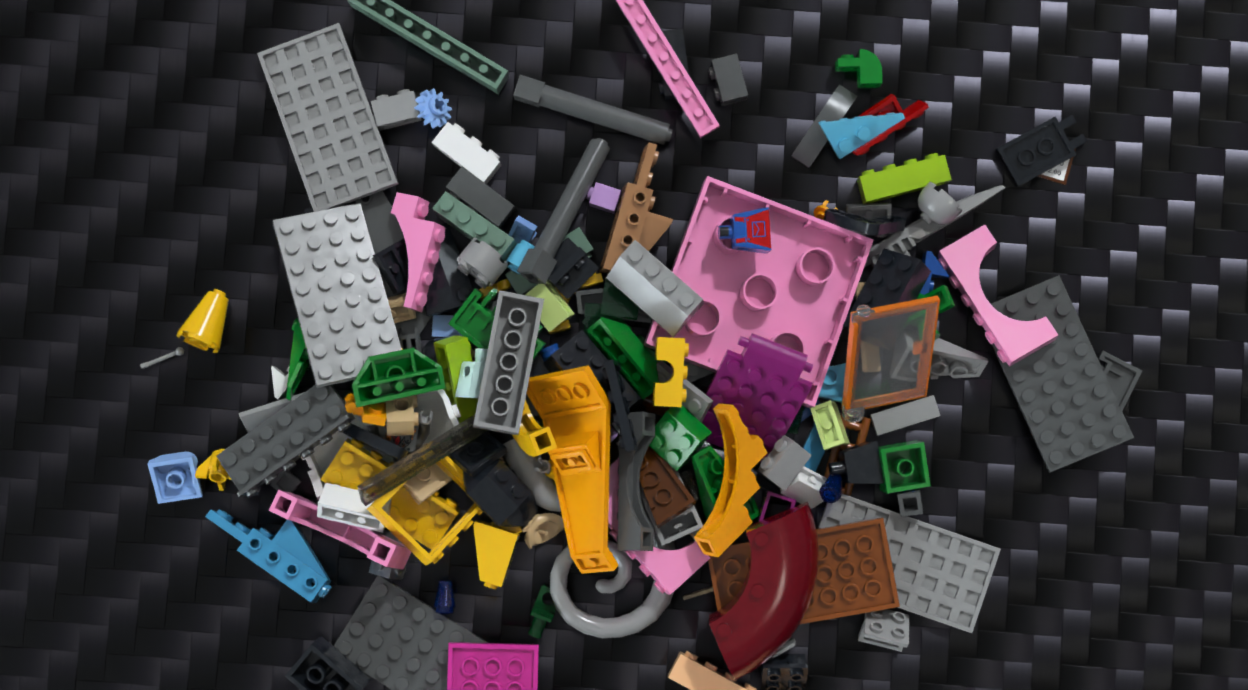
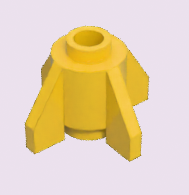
(214, 469)

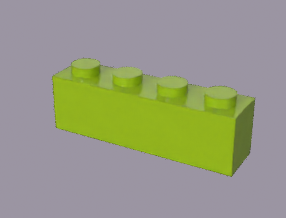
(903, 179)
(450, 355)

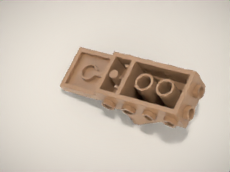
(635, 206)

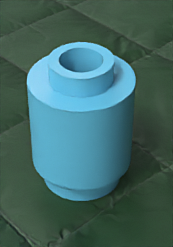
(517, 255)

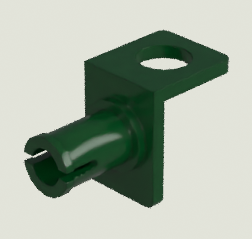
(542, 614)

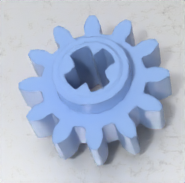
(433, 108)

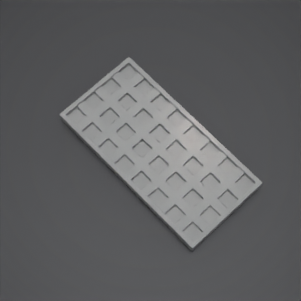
(327, 118)
(336, 291)
(933, 567)

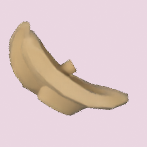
(542, 528)

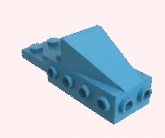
(288, 546)

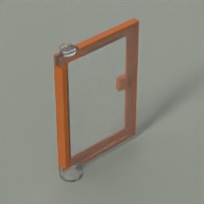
(888, 355)

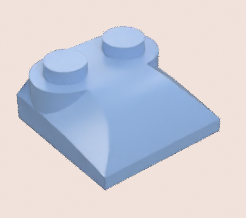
(175, 477)

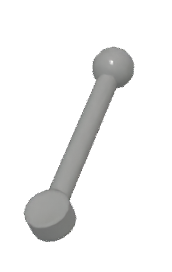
(179, 351)

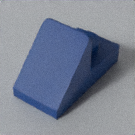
(936, 271)

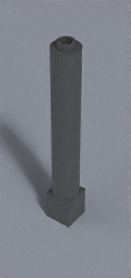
(538, 94)
(540, 261)

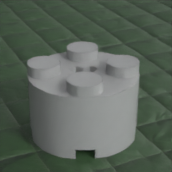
(481, 262)

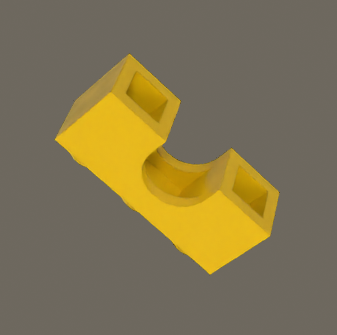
(671, 392)

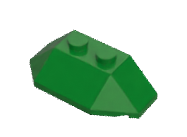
(622, 345)
(396, 376)

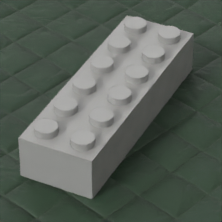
(508, 363)

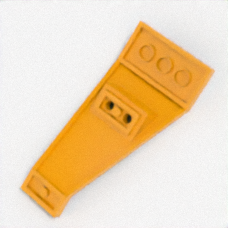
(580, 424)

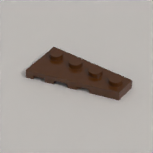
(663, 489)

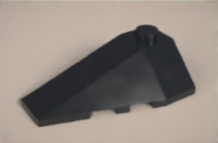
(449, 285)

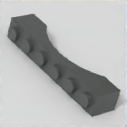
(634, 528)

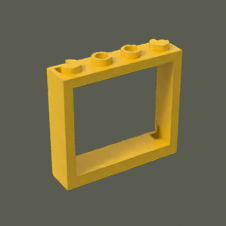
(449, 538)

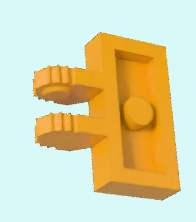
(370, 414)

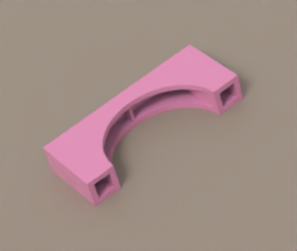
(1011, 337)
(373, 544)
(666, 567)

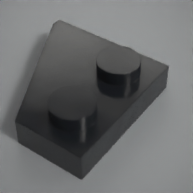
(394, 265)

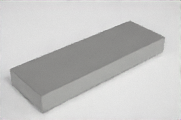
(905, 415)

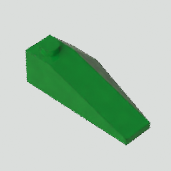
(298, 362)
(709, 475)

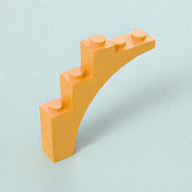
(738, 484)

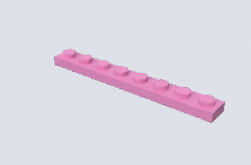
(669, 66)

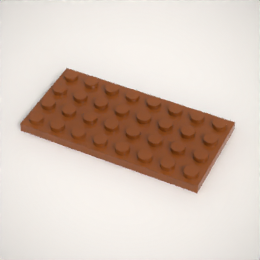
(851, 576)

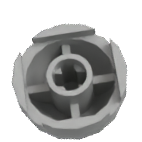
(937, 205)

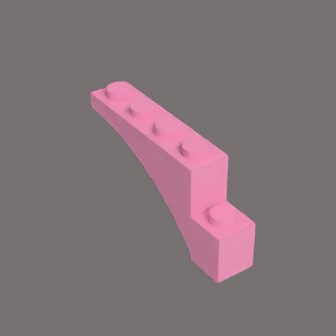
(423, 246)

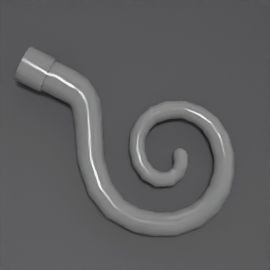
(546, 497)

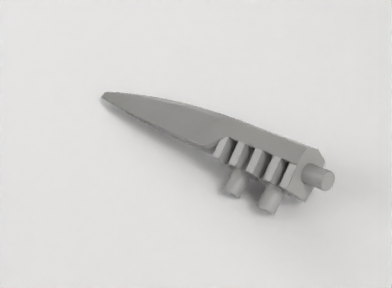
(920, 229)

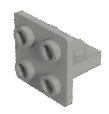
(885, 629)

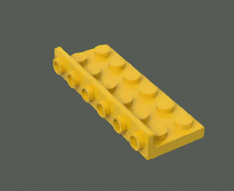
(422, 522)

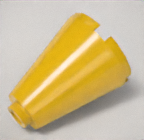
(206, 322)

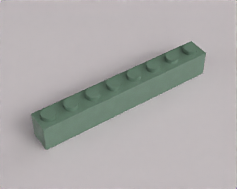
(434, 42)

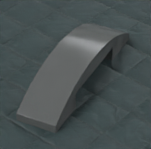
(815, 138)

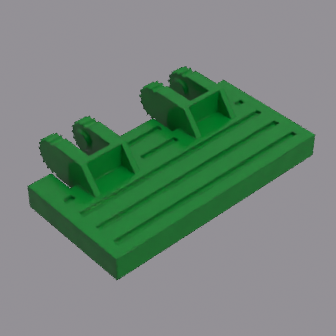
(476, 320)

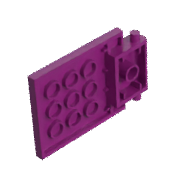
(761, 386)

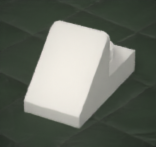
(279, 382)

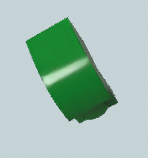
(867, 67)

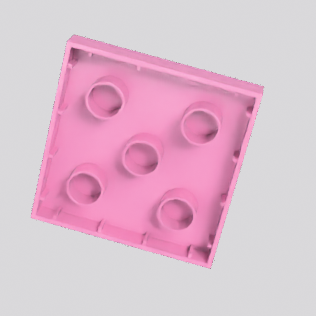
(787, 295)

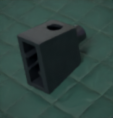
(859, 464)

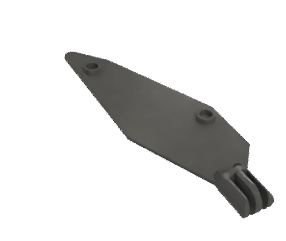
(384, 232)

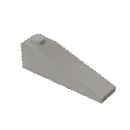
(955, 361)

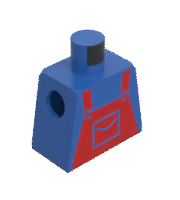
(748, 231)

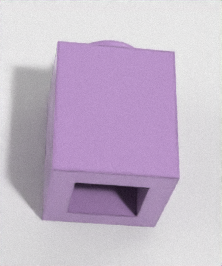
(604, 197)

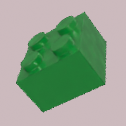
(678, 436)
(904, 467)

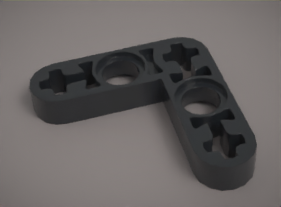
(869, 226)

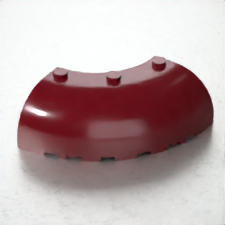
(773, 593)

